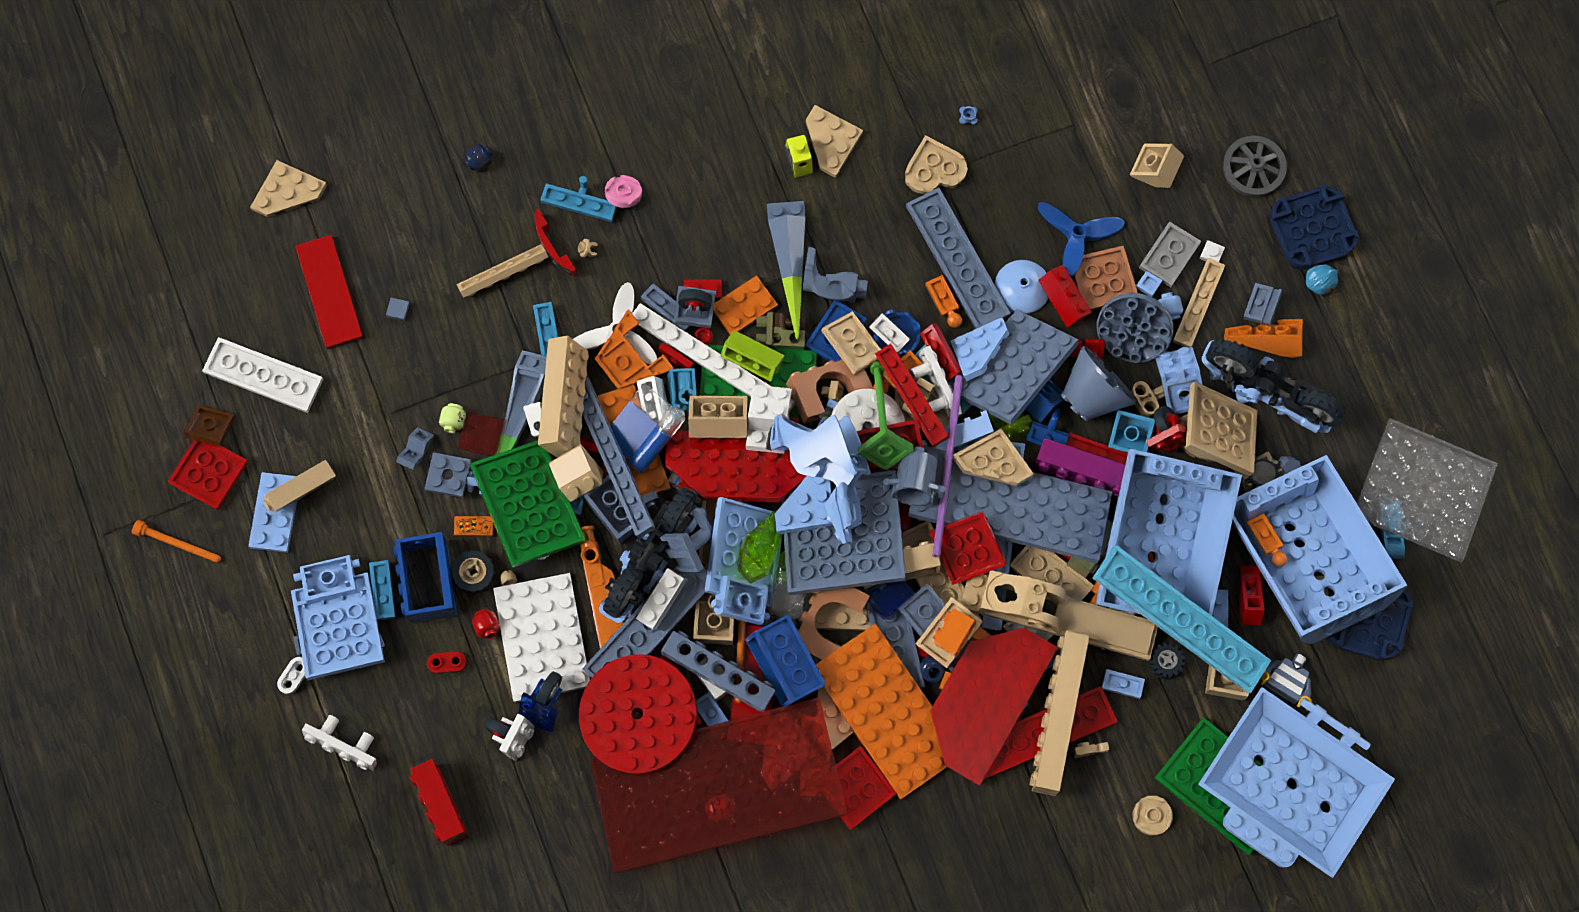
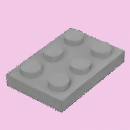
(1170, 254)

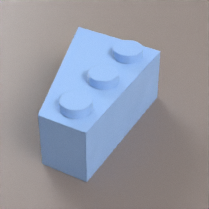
(969, 432)

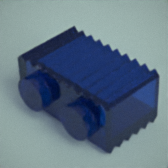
(890, 598)

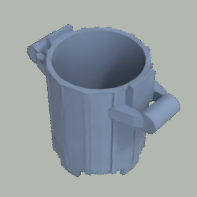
(915, 479)

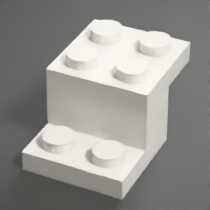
(764, 406)

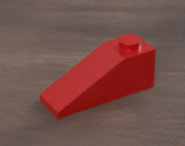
(1250, 595)

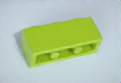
(752, 355)

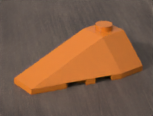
(1278, 339)

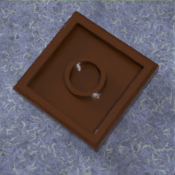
(208, 425)

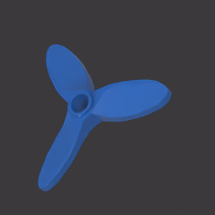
(1089, 231)

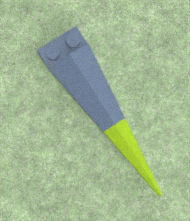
(788, 233)

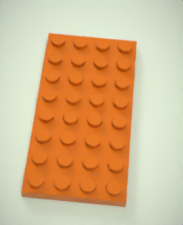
(884, 709)

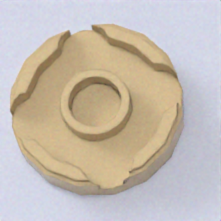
(1152, 815)

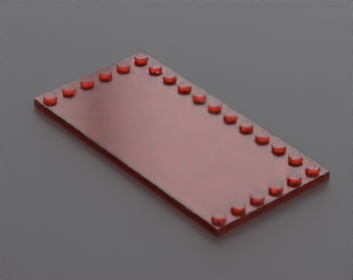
(724, 788)

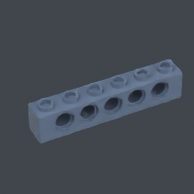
(758, 701)

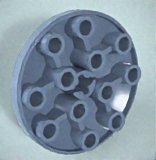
(1135, 327)

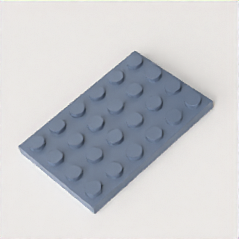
(1019, 368)

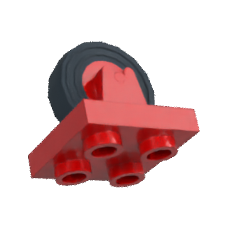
(1169, 429)

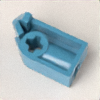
(681, 383)

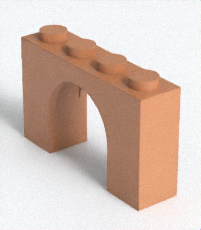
(805, 392)
(813, 640)

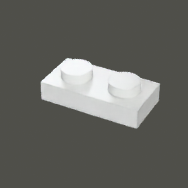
(889, 332)

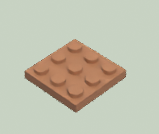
(1104, 276)

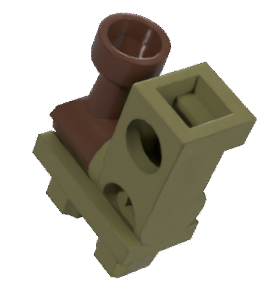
(777, 333)

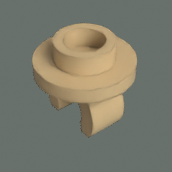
(584, 248)

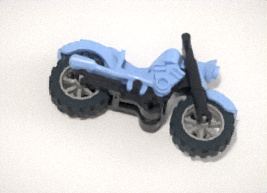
(1270, 383)
(648, 558)

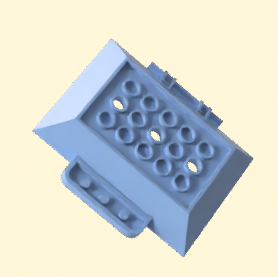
(1287, 820)

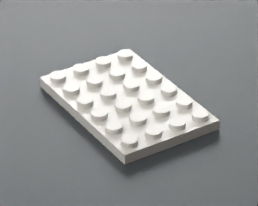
(541, 634)

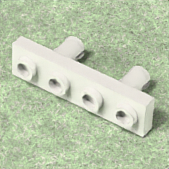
(937, 377)
(345, 751)

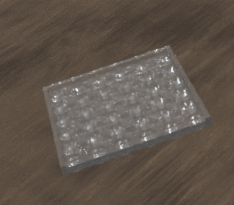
(1425, 489)

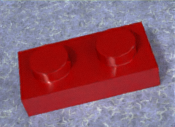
(714, 285)

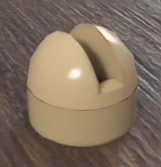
(508, 578)

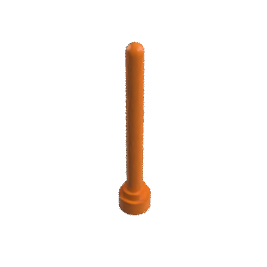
(140, 528)
(740, 650)

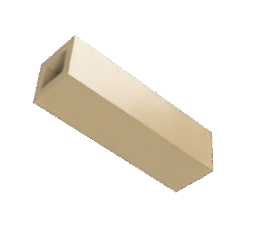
(298, 487)

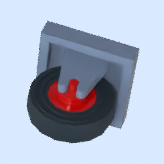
(694, 307)

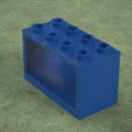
(419, 542)
(785, 661)

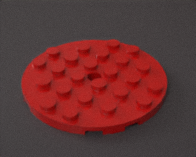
(641, 743)

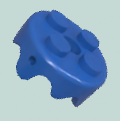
(907, 325)

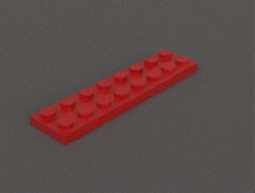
(1090, 716)

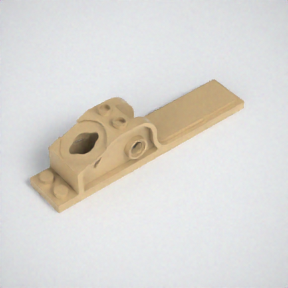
(1104, 626)

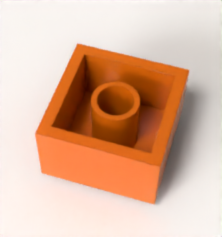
(954, 632)

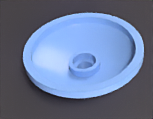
(1026, 297)

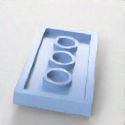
(271, 530)

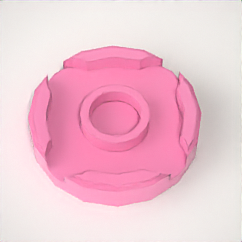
(623, 191)

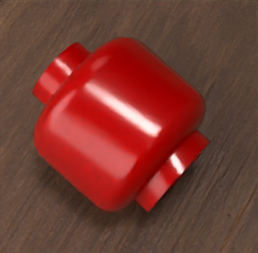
(486, 624)

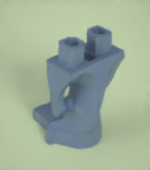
(839, 286)

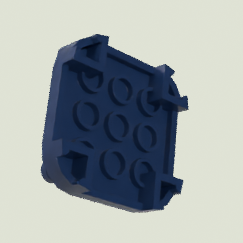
(1313, 227)
(1378, 635)

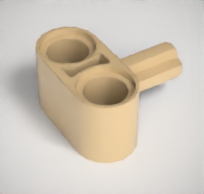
(1149, 398)

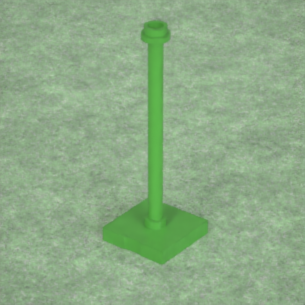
(884, 447)

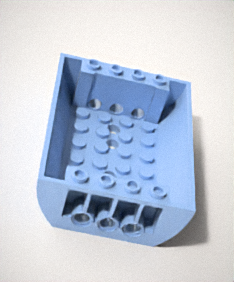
(1194, 528)
(1336, 544)

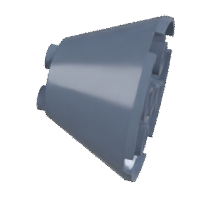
(1094, 389)

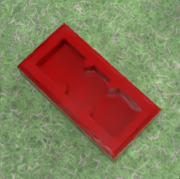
(675, 357)

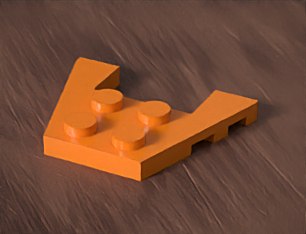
(622, 361)

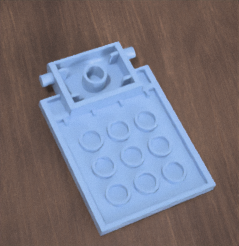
(733, 593)
(336, 618)

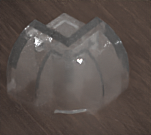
(783, 602)

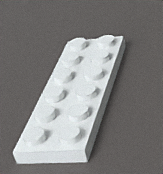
(263, 375)

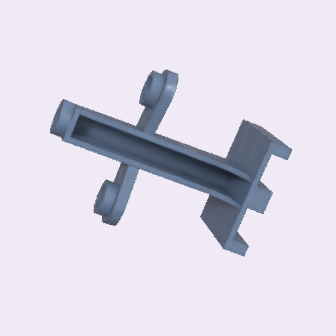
(685, 547)

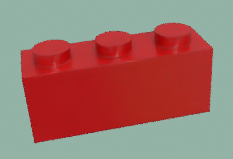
(1065, 296)

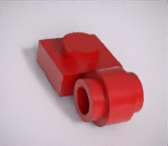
(1094, 345)

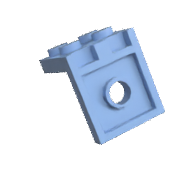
(1178, 371)

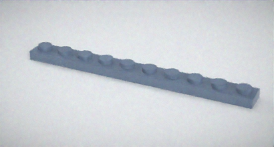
(616, 463)

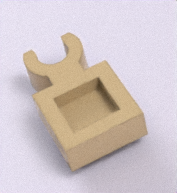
(1085, 749)

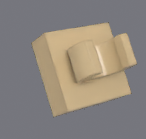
(834, 392)

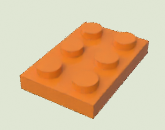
(744, 305)

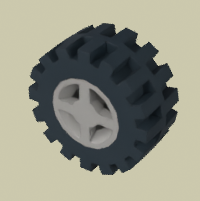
(1171, 655)

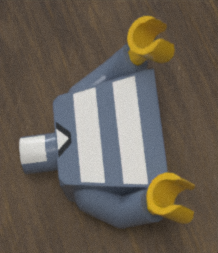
(1288, 679)

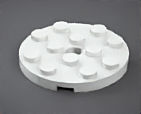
(862, 407)

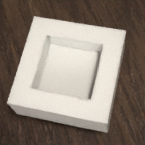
(1212, 251)

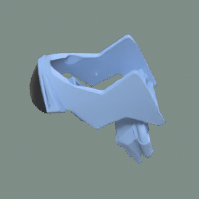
(827, 454)

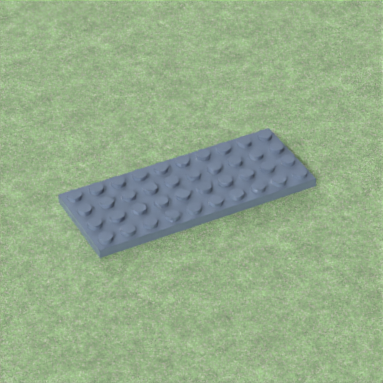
(1036, 513)

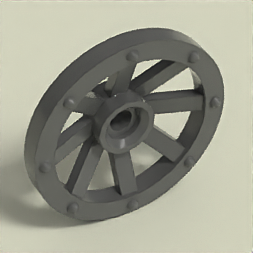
(1254, 169)

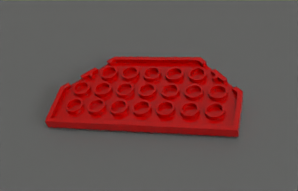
(730, 471)
(987, 698)

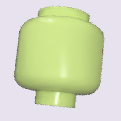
(452, 418)

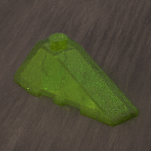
(759, 550)

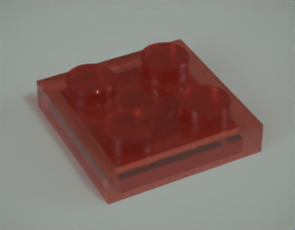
(481, 434)

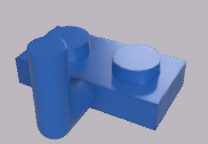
(1039, 431)

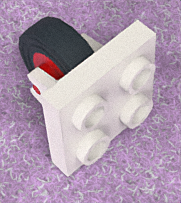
(511, 734)

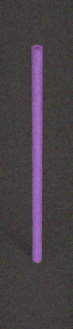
(947, 465)

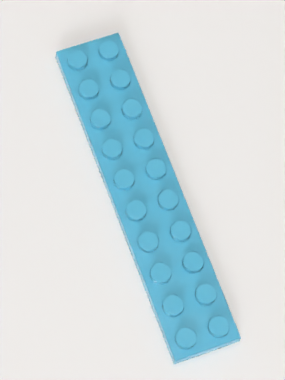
(1181, 619)

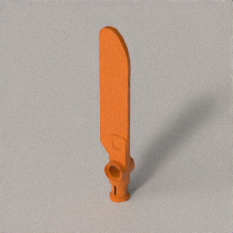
(597, 578)

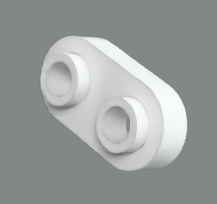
(291, 675)

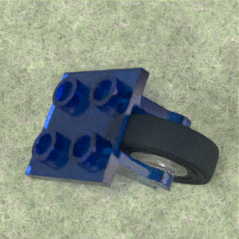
(535, 709)

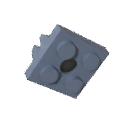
(448, 475)

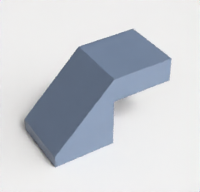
(416, 448)

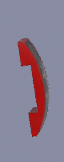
(562, 263)

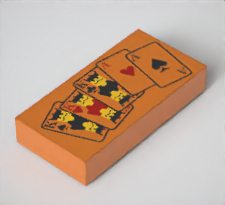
(473, 526)

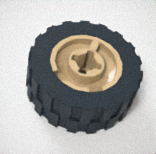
(478, 582)

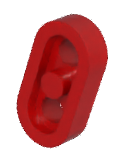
(446, 662)

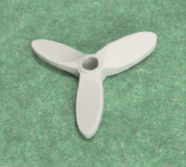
(598, 337)

